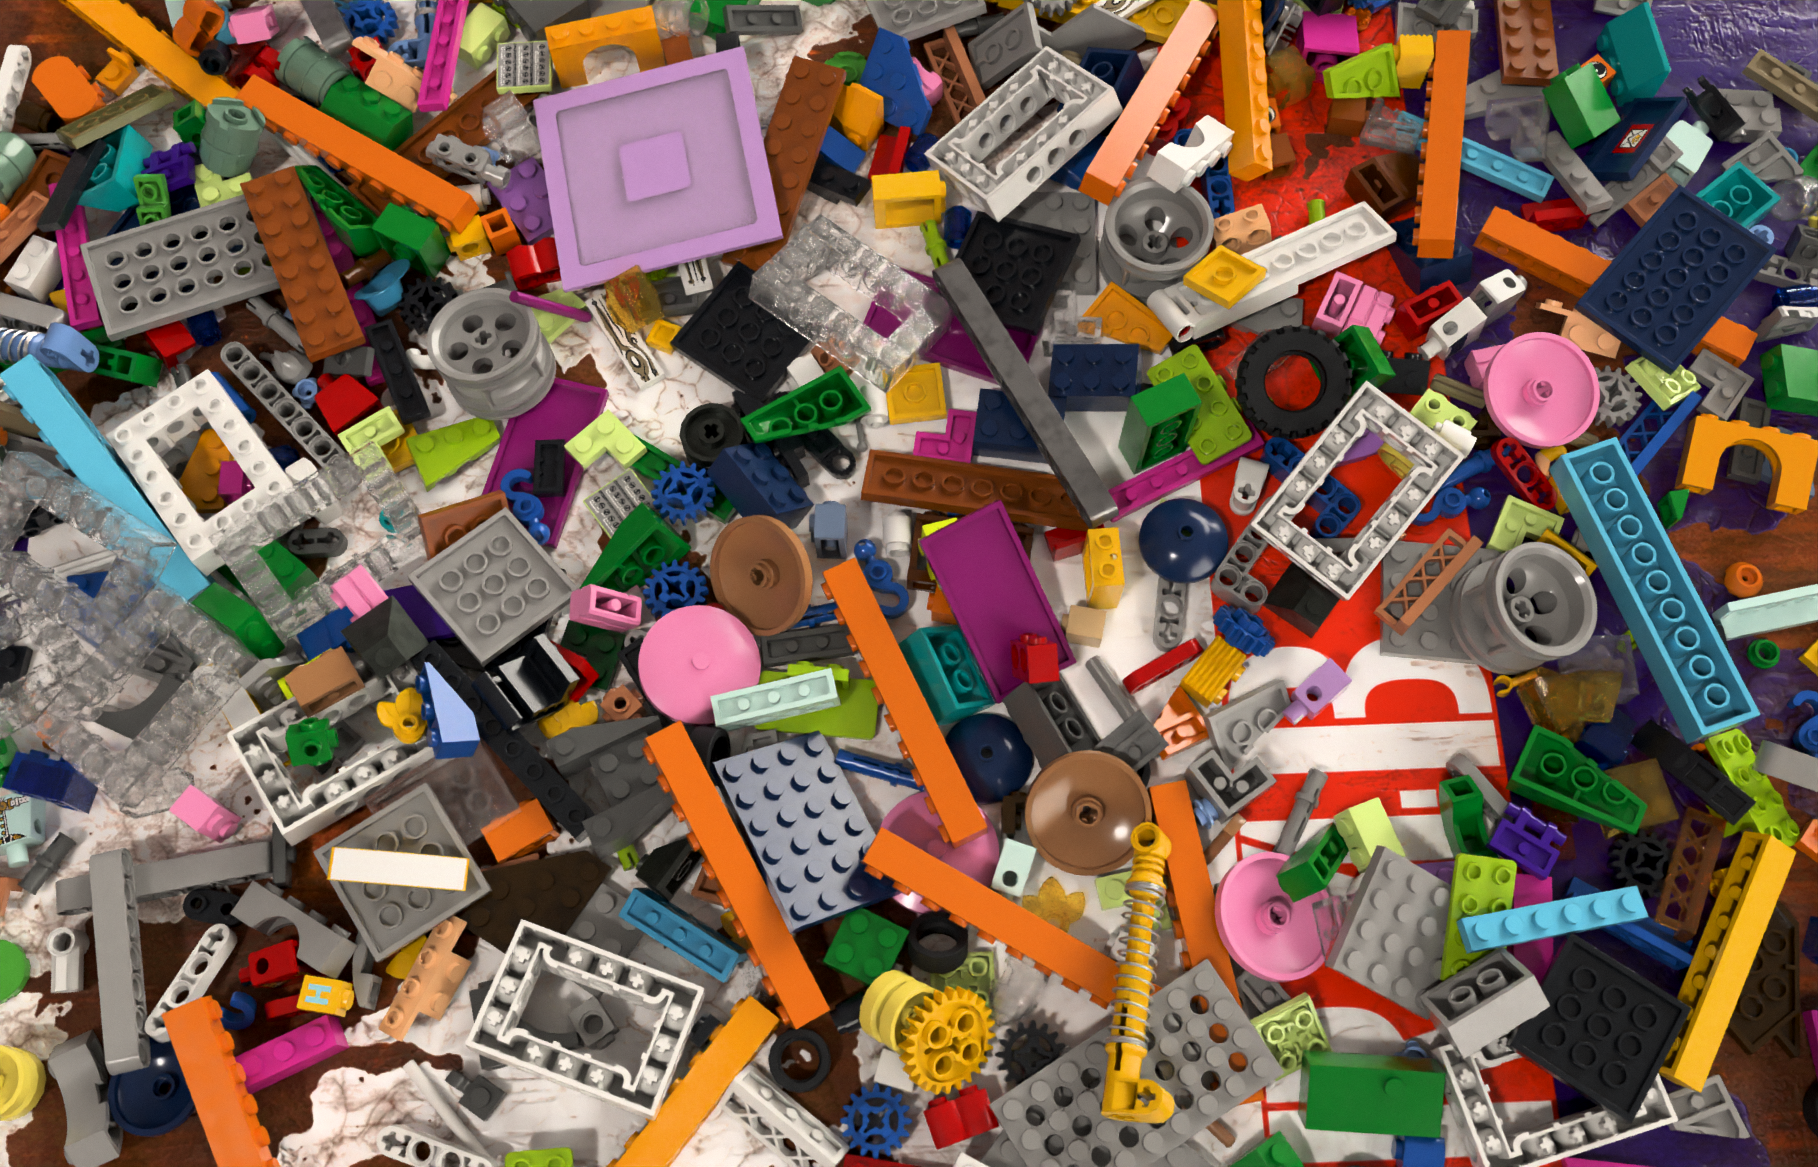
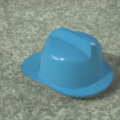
(385, 289)

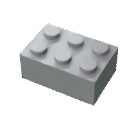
(1484, 1002)

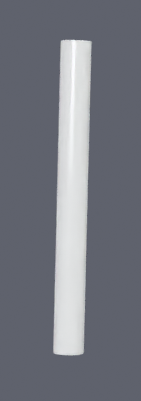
(442, 1107)

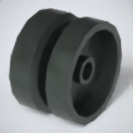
(708, 431)

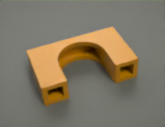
(574, 40)
(1790, 457)

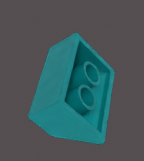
(1635, 53)
(112, 181)
(1740, 196)
(946, 673)

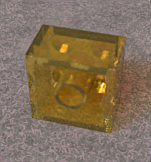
(1649, 785)

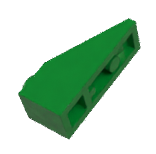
(128, 366)
(1313, 864)

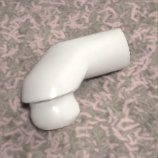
(419, 361)

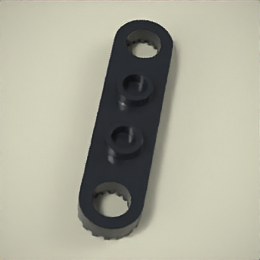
(825, 449)

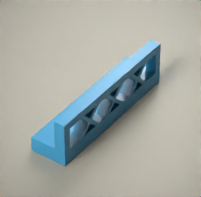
(682, 933)

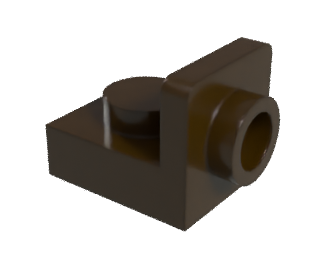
(1485, 430)
(1009, 817)

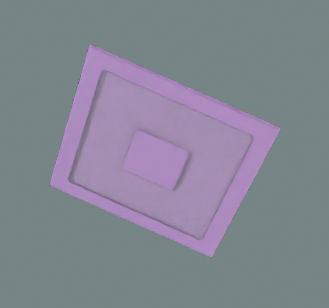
(656, 169)

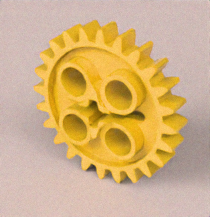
(947, 1040)

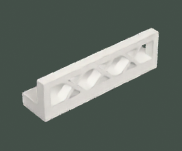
(786, 1120)

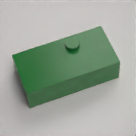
(1159, 423)
(1371, 1094)

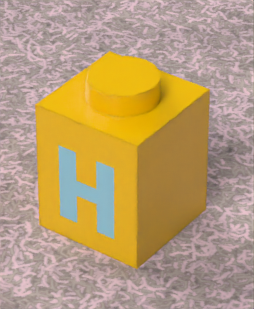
(325, 996)

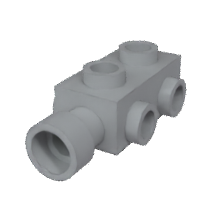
(465, 160)

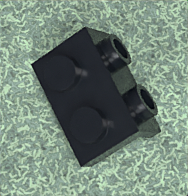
(1410, 374)

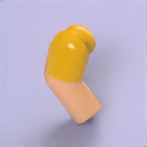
(1546, 456)

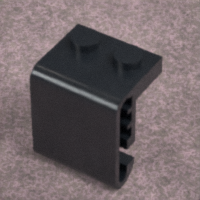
(528, 686)

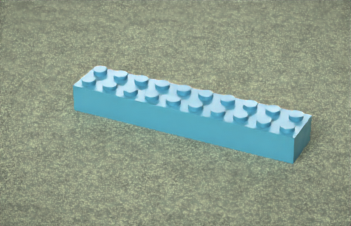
(93, 459)
(1653, 591)

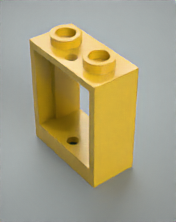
(908, 199)
(1101, 573)

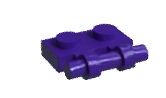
(174, 163)
(1527, 851)

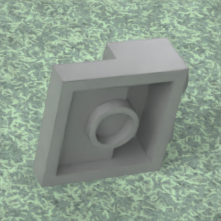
(1757, 112)

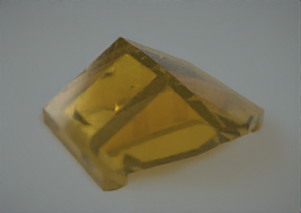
(632, 300)
(1588, 695)

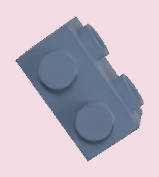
(829, 530)

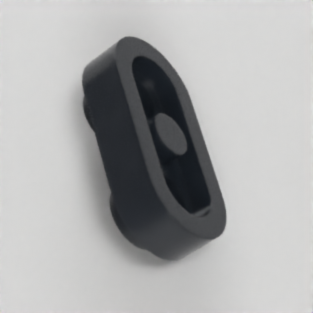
(1205, 343)
(212, 907)

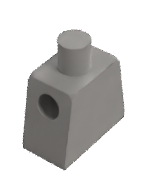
(1503, 290)

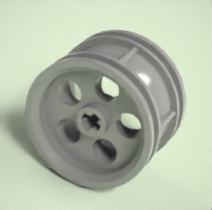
(1141, 267)
(477, 332)
(1493, 621)

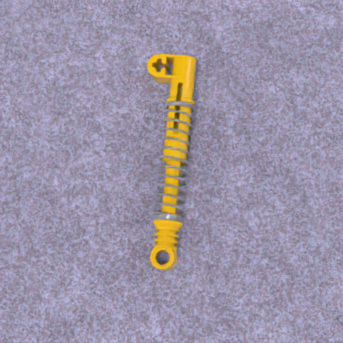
(1134, 979)

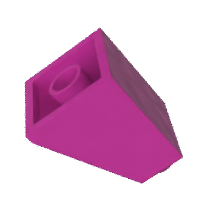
(1326, 40)

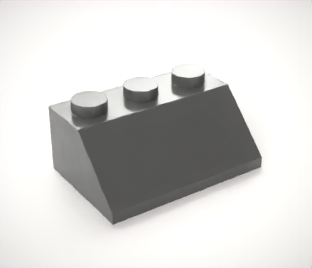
(1050, 719)

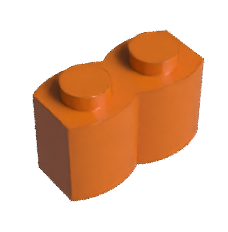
(197, 25)

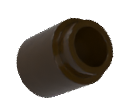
(37, 117)

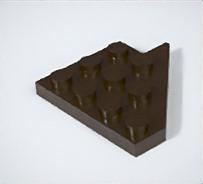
(539, 891)
(1771, 992)

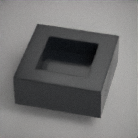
(703, 1029)

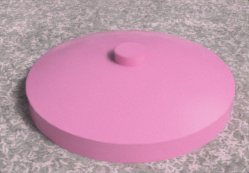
(1541, 390)
(693, 657)
(917, 826)
(1262, 923)

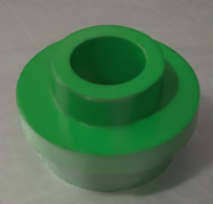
(1770, 650)

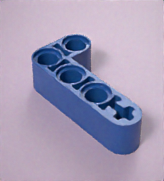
(1213, 181)
(1325, 505)

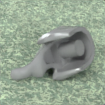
(288, 366)

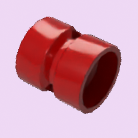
(264, 67)

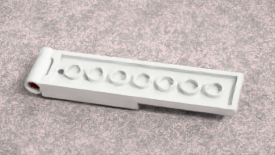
(1287, 264)

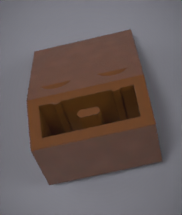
(1386, 183)

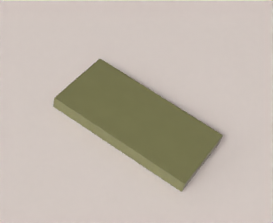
(114, 116)

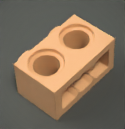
(1242, 230)

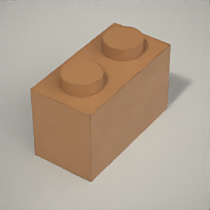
(324, 681)

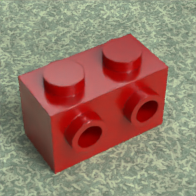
(1420, 312)

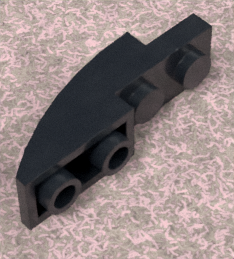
(837, 184)
(788, 449)
(1693, 772)

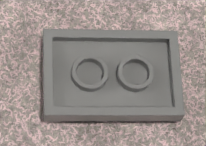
(603, 927)

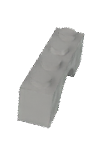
(319, 945)

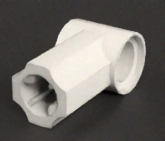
(68, 964)

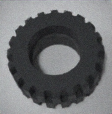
(1293, 341)

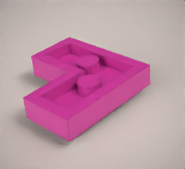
(955, 444)

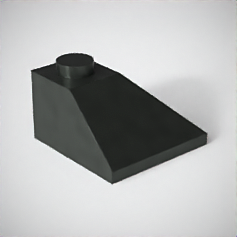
(1301, 600)
(385, 637)
(667, 867)

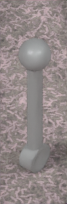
(861, 446)

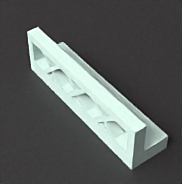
(1768, 612)
(775, 700)

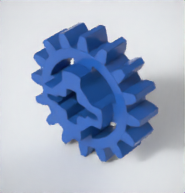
(368, 20)
(697, 487)
(677, 579)
(1244, 630)
(886, 1132)

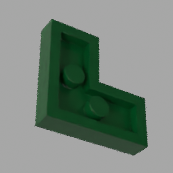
(599, 648)

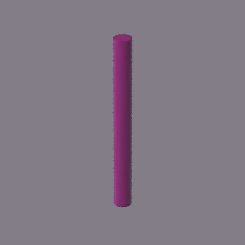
(549, 306)

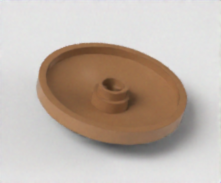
(761, 574)
(1089, 840)

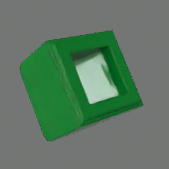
(1672, 507)

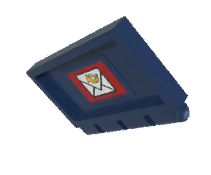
(1629, 143)

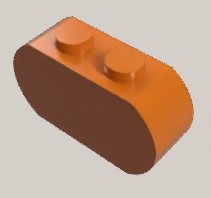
(67, 88)

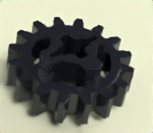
(425, 302)
(1636, 851)
(1030, 1040)

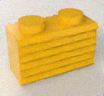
(1412, 59)
(1212, 672)

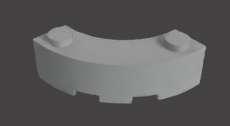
(84, 1087)

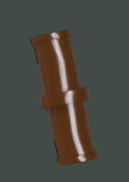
(365, 269)

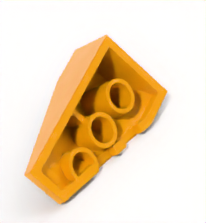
(859, 115)

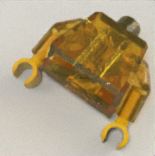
(1538, 699)

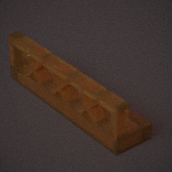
(1698, 874)

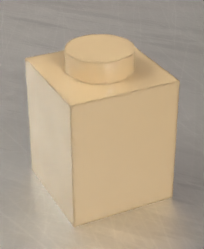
(1084, 625)

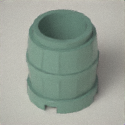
(309, 69)
(230, 136)
(15, 164)

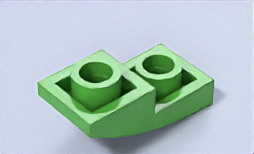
(152, 197)

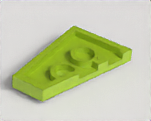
(1364, 75)
(448, 448)

